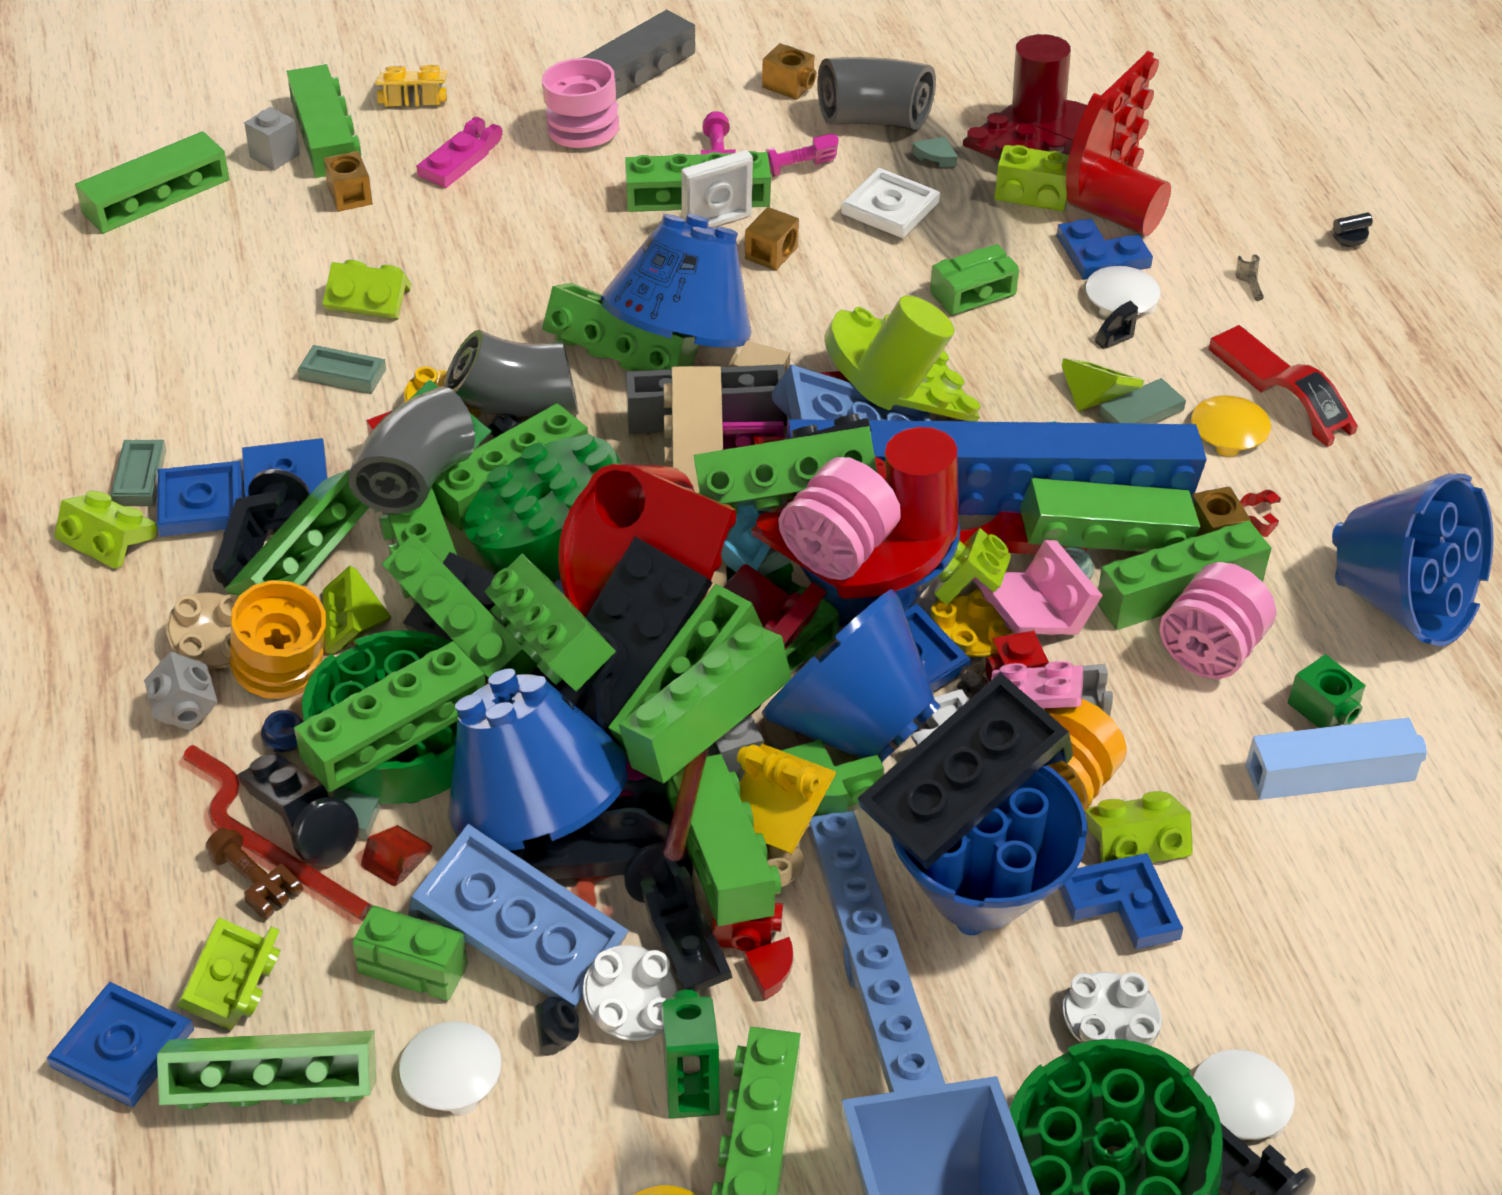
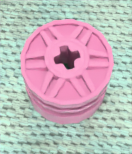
(580, 102)
(839, 518)
(1218, 620)

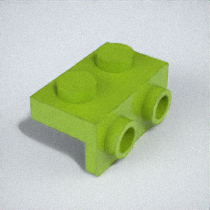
(1032, 177)
(365, 289)
(102, 527)
(978, 557)
(1140, 826)
(228, 972)

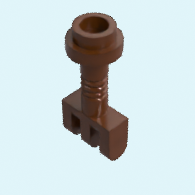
(226, 846)

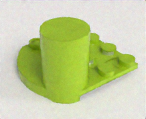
(900, 358)

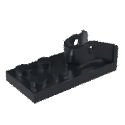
(639, 617)
(965, 770)
(609, 839)

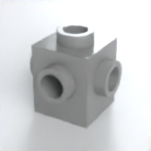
(180, 691)

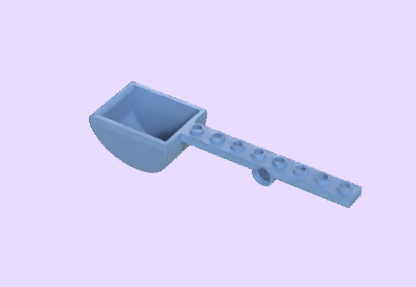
(923, 1131)

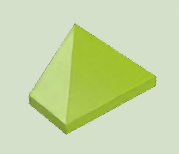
(1096, 384)
(350, 610)

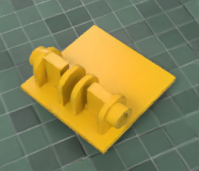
(396, 76)
(781, 793)

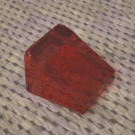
(394, 854)

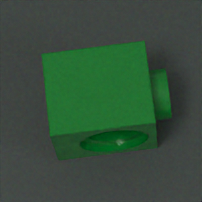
(1327, 694)

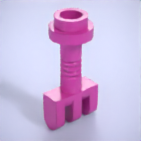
(715, 127)
(821, 151)

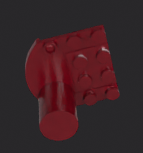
(1039, 108)

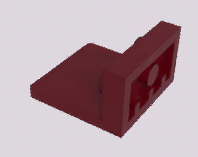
(774, 607)

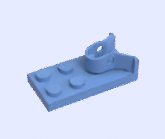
(822, 397)
(515, 915)

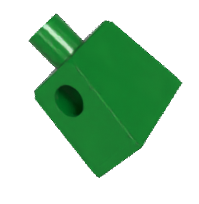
(690, 1031)

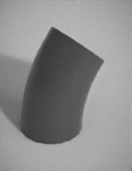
(875, 91)
(511, 376)
(412, 451)

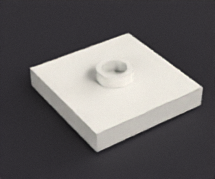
(719, 189)
(890, 202)

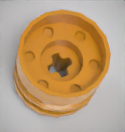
(276, 638)
(1096, 749)

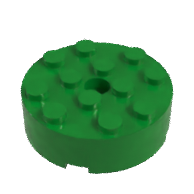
(529, 500)
(417, 771)
(1122, 1098)

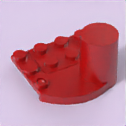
(1107, 152)
(924, 477)
(640, 502)

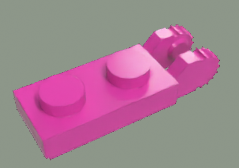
(460, 153)

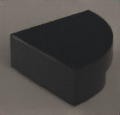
(1118, 326)

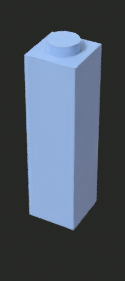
(1335, 758)

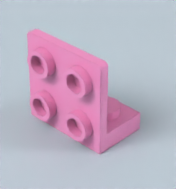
(1048, 597)
(1049, 686)

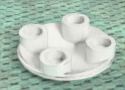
(1119, 284)
(627, 991)
(1111, 1008)
(450, 1067)
(1248, 1092)

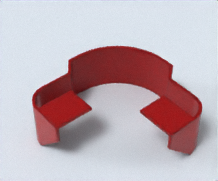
(1255, 499)

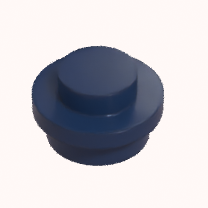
(279, 731)

